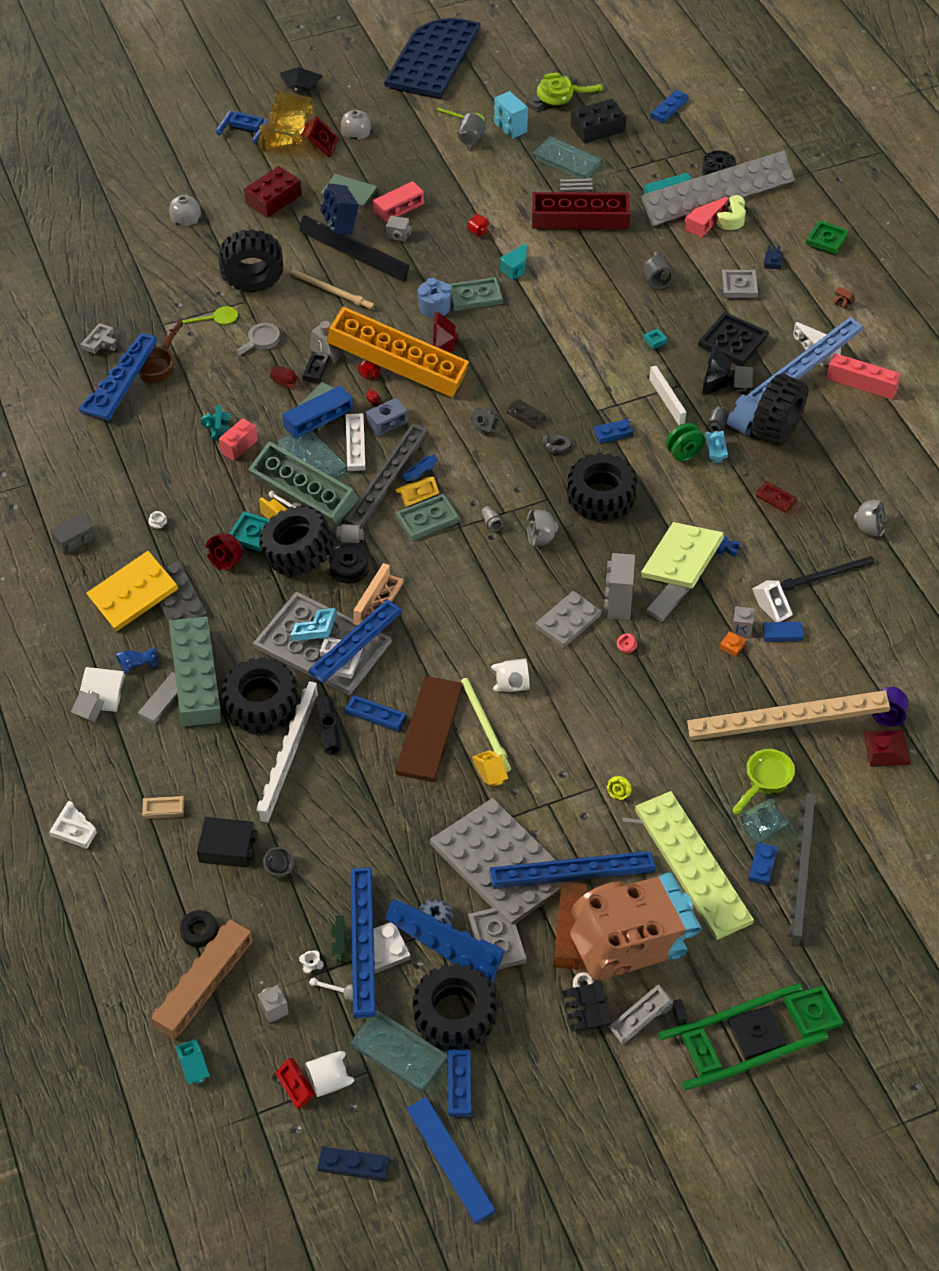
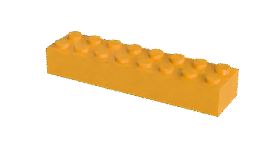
(397, 351)

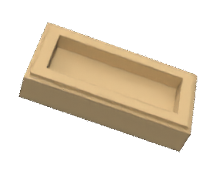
(163, 807)

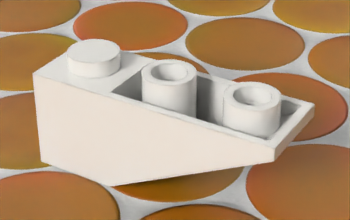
(808, 337)

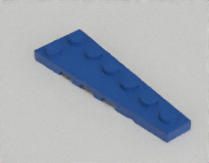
(113, 389)
(446, 941)

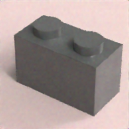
(73, 533)

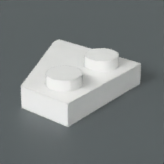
(73, 827)

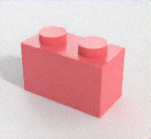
(238, 439)

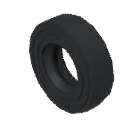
(195, 917)

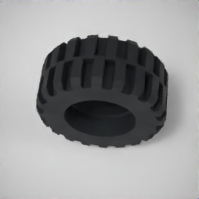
(250, 245)
(779, 409)
(601, 504)
(304, 554)
(256, 675)
(454, 981)

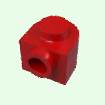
(478, 225)
(369, 370)

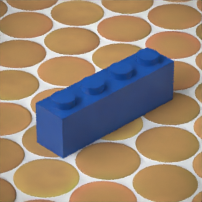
(317, 411)

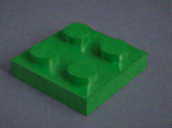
(827, 237)

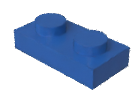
(613, 431)
(415, 472)
(763, 864)

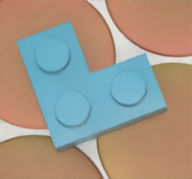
(318, 628)

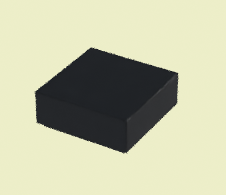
(679, 1012)

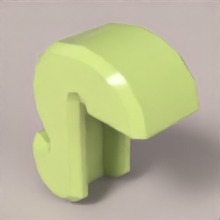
(735, 217)

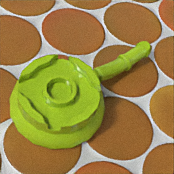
(558, 89)
(768, 772)

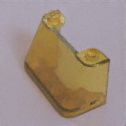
(285, 121)

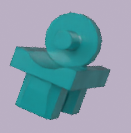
(215, 422)

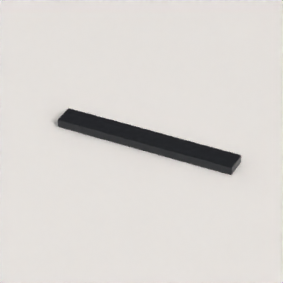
(354, 248)

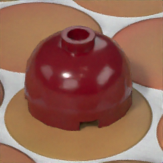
(224, 551)

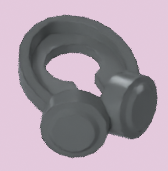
(547, 442)

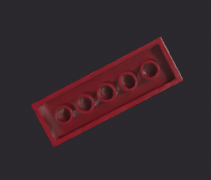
(580, 210)

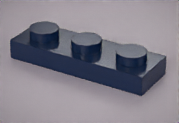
(353, 1163)

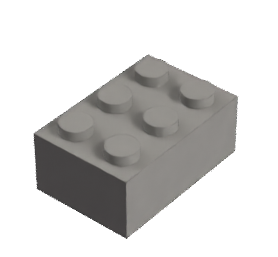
(619, 586)

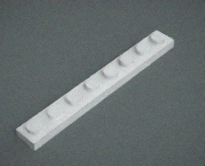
(285, 758)

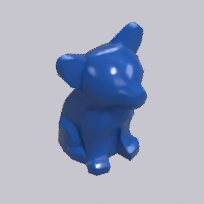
(130, 659)

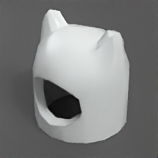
(511, 676)
(328, 1073)

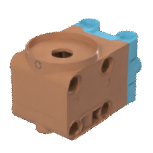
(632, 925)

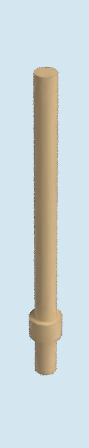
(358, 300)

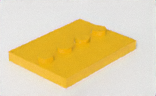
(132, 591)

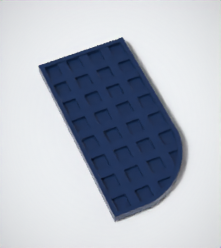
(432, 56)

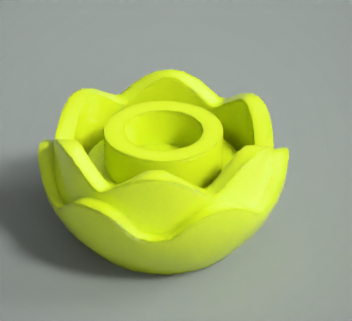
(616, 792)

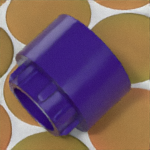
(898, 708)

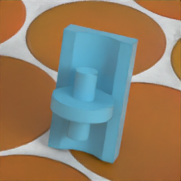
(716, 446)

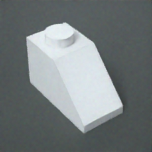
(772, 600)

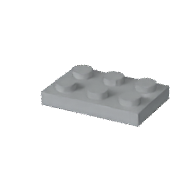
(568, 619)
(493, 929)

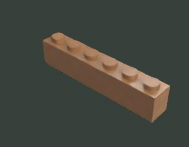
(201, 979)

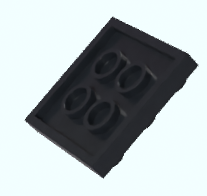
(734, 338)

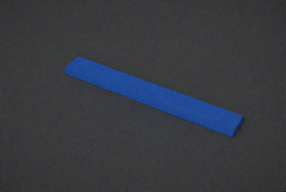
(571, 869)
(363, 943)

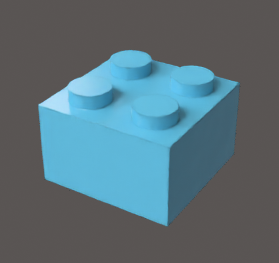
(510, 114)

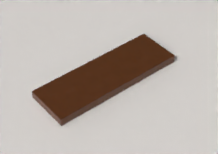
(429, 729)

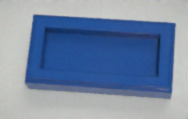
(782, 631)

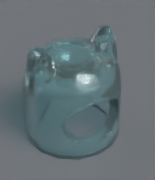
(763, 820)

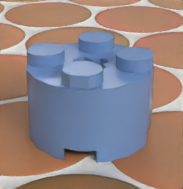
(434, 297)
(743, 415)

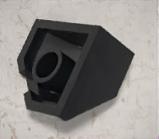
(300, 79)
(717, 372)

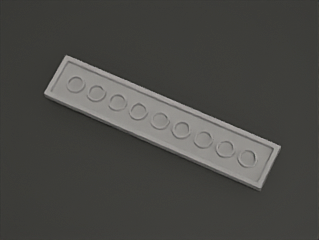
(739, 180)

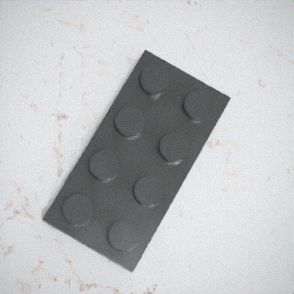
(184, 601)

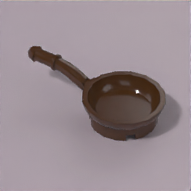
(160, 360)

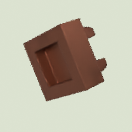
(844, 295)

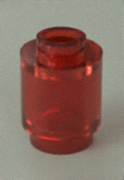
(283, 376)

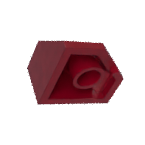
(444, 333)

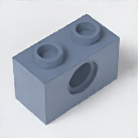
(387, 417)

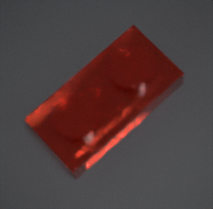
(776, 497)

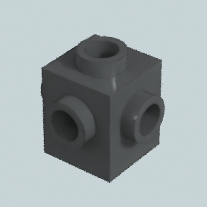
(485, 420)

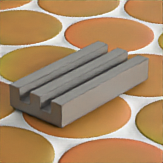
(576, 185)

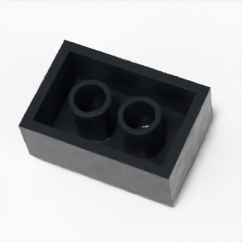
(598, 121)

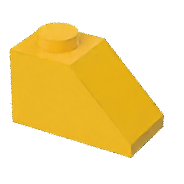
(490, 767)

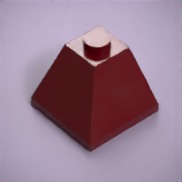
(320, 136)
(886, 748)

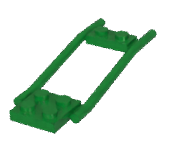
(810, 1010)

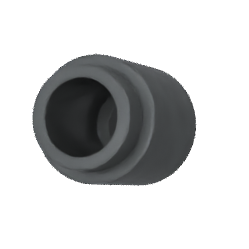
(718, 419)

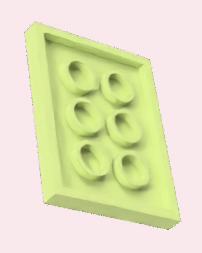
(682, 555)

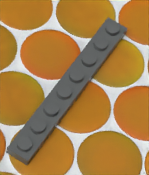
(386, 476)
(801, 874)

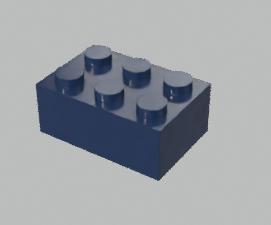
(339, 209)

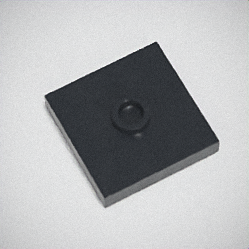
(756, 1032)

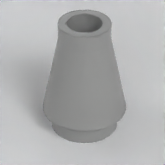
(493, 520)

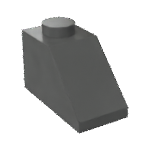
(742, 378)

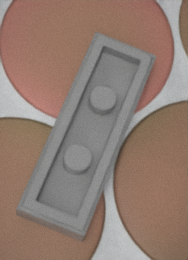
(666, 601)
(160, 700)
(640, 1014)

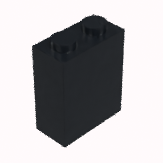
(227, 842)

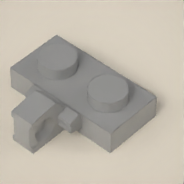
(100, 338)

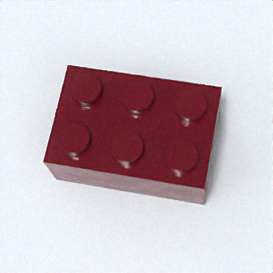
(272, 191)

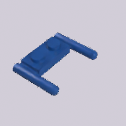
(242, 121)

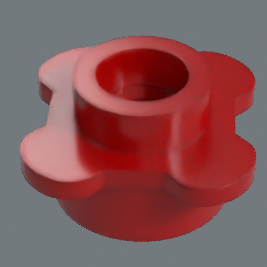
(372, 397)

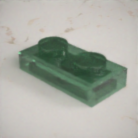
(338, 931)

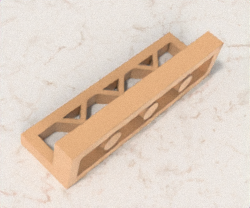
(372, 594)

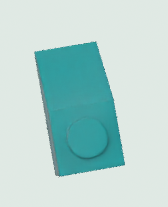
(514, 262)
(192, 1061)

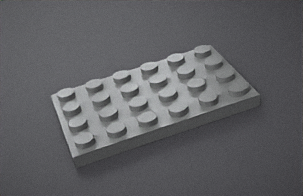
(302, 655)
(495, 839)

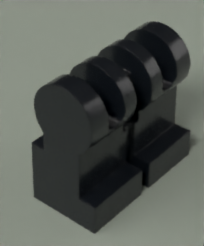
(595, 1014)

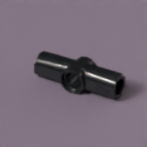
(330, 733)

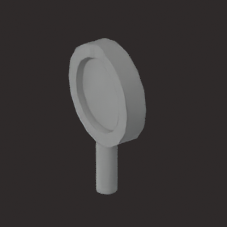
(262, 337)

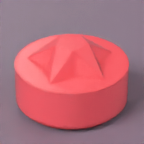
(626, 643)

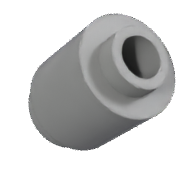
(349, 533)

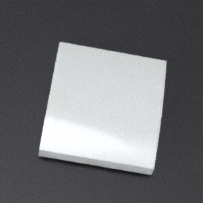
(106, 684)

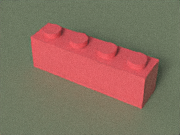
(863, 376)

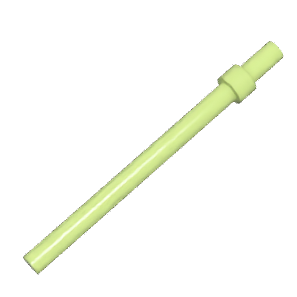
(485, 723)

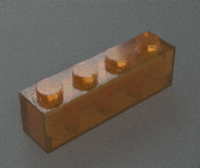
(565, 951)

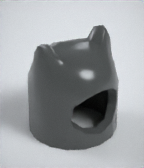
(471, 129)
(654, 269)

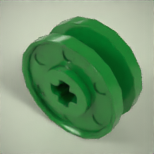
(685, 441)

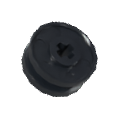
(717, 161)
(348, 563)

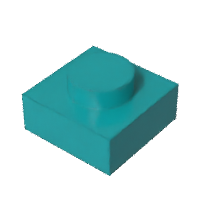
(655, 338)

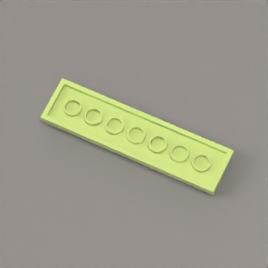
(694, 865)

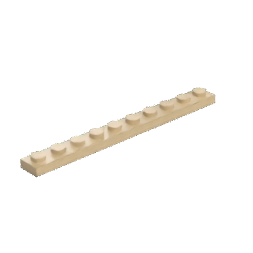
(788, 715)

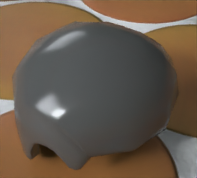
(278, 862)

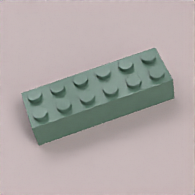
(303, 483)
(194, 671)

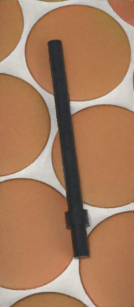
(790, 583)

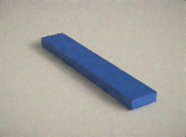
(355, 641)
(450, 1160)

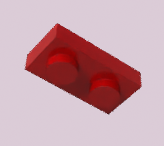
(295, 1083)

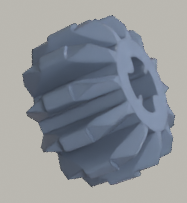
(440, 910)

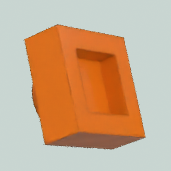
(732, 644)

